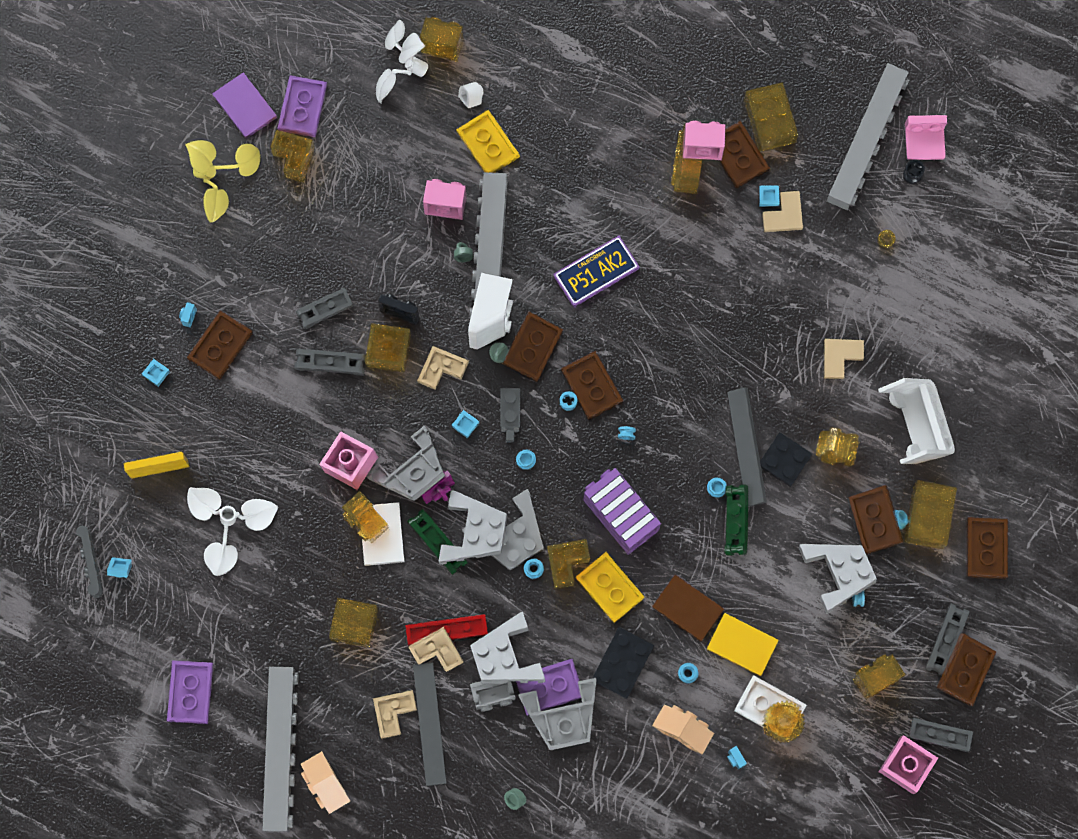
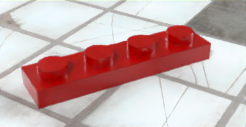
(456, 628)

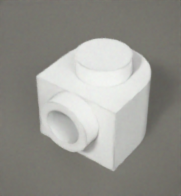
(471, 94)

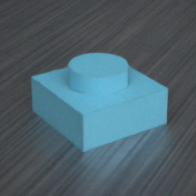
(768, 196)
(187, 314)
(155, 372)
(465, 424)
(119, 567)
(736, 758)

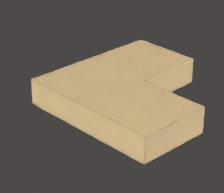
(788, 218)
(836, 352)
(439, 362)
(437, 644)
(389, 707)

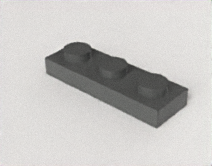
(940, 735)

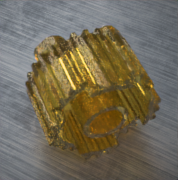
(837, 447)
(773, 728)

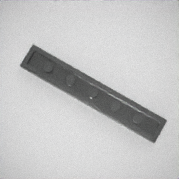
(747, 445)
(429, 724)

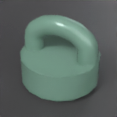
(463, 253)
(498, 352)
(515, 798)

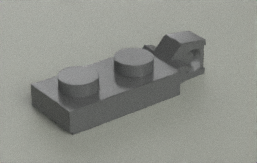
(509, 412)

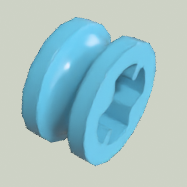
(571, 395)
(626, 433)
(858, 599)

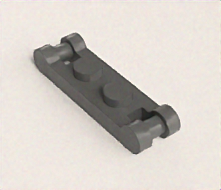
(330, 361)
(88, 553)
(947, 638)

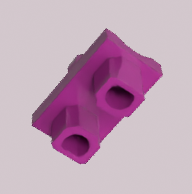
(439, 490)

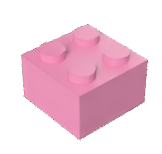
(704, 140)
(444, 199)
(348, 460)
(908, 764)

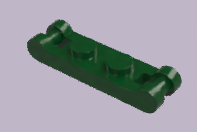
(736, 520)
(433, 538)

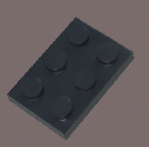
(622, 663)

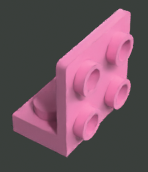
(925, 137)

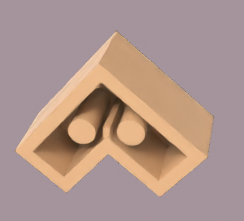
(684, 728)
(324, 783)

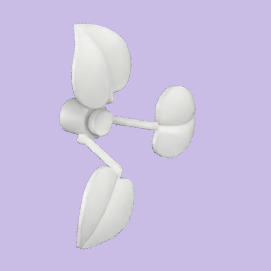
(410, 47)
(257, 516)

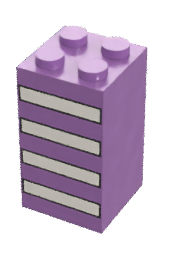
(621, 510)

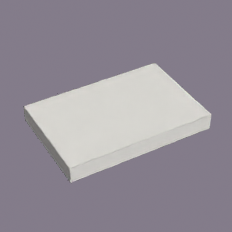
(389, 546)
(759, 697)

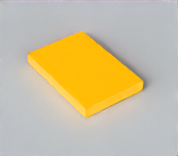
(488, 143)
(156, 465)
(610, 587)
(742, 644)

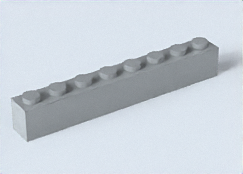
(867, 136)
(491, 226)
(279, 749)

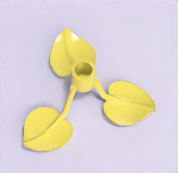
(201, 158)

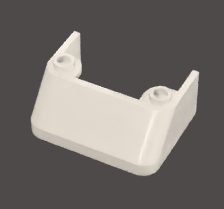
(490, 311)
(923, 418)

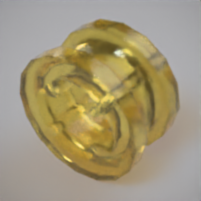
(882, 243)

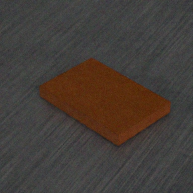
(741, 156)
(219, 345)
(532, 346)
(592, 385)
(875, 519)
(987, 548)
(688, 608)
(966, 669)

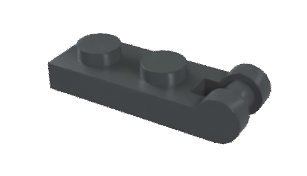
(324, 308)

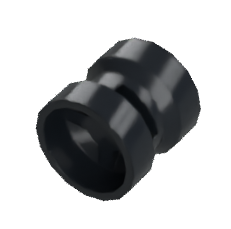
(916, 168)

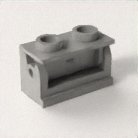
(490, 694)

